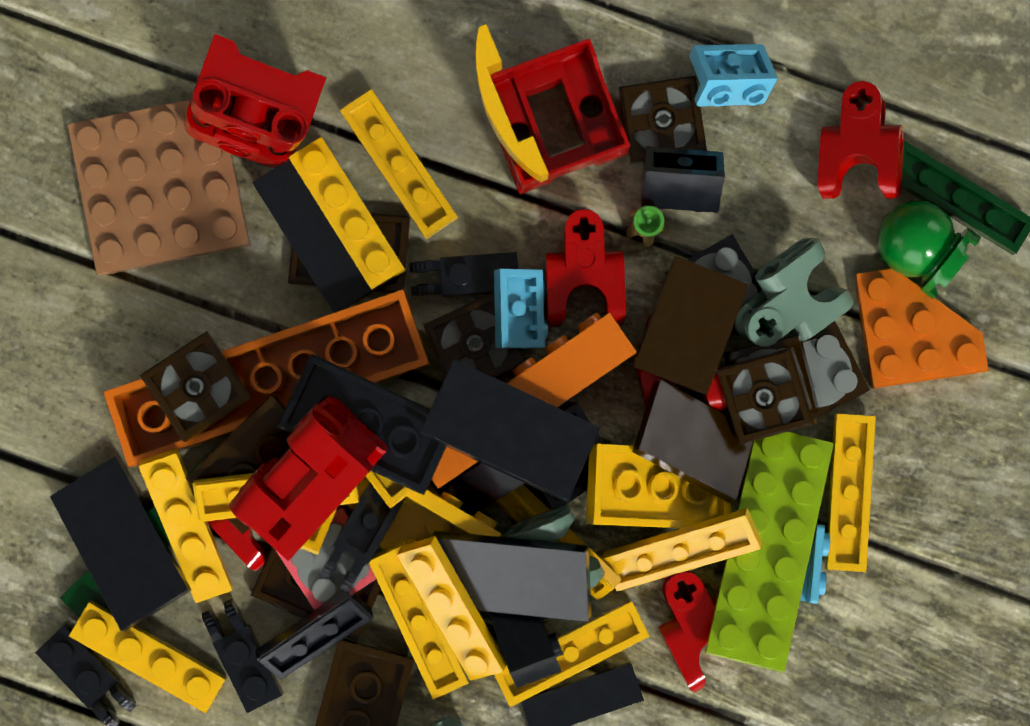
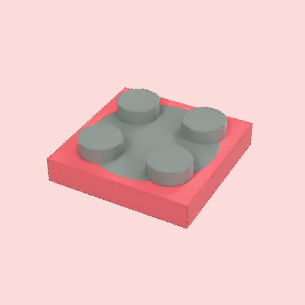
(306, 568)

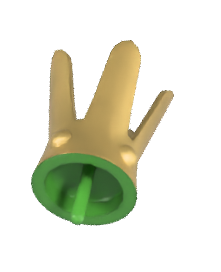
(647, 223)

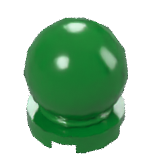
(922, 242)

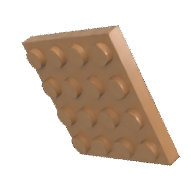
(154, 190)

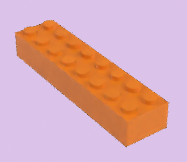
(368, 339)

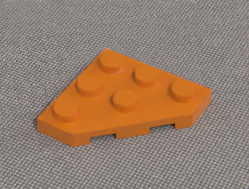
(911, 334)

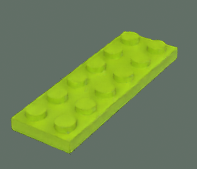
(765, 586)

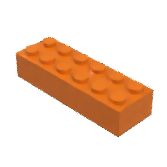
(558, 376)

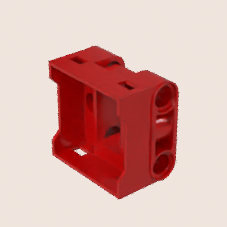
(582, 81)
(251, 105)
(306, 485)

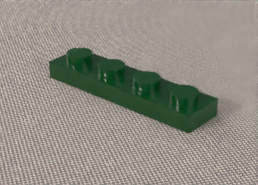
(964, 200)

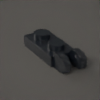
(463, 274)
(361, 535)
(237, 653)
(85, 674)

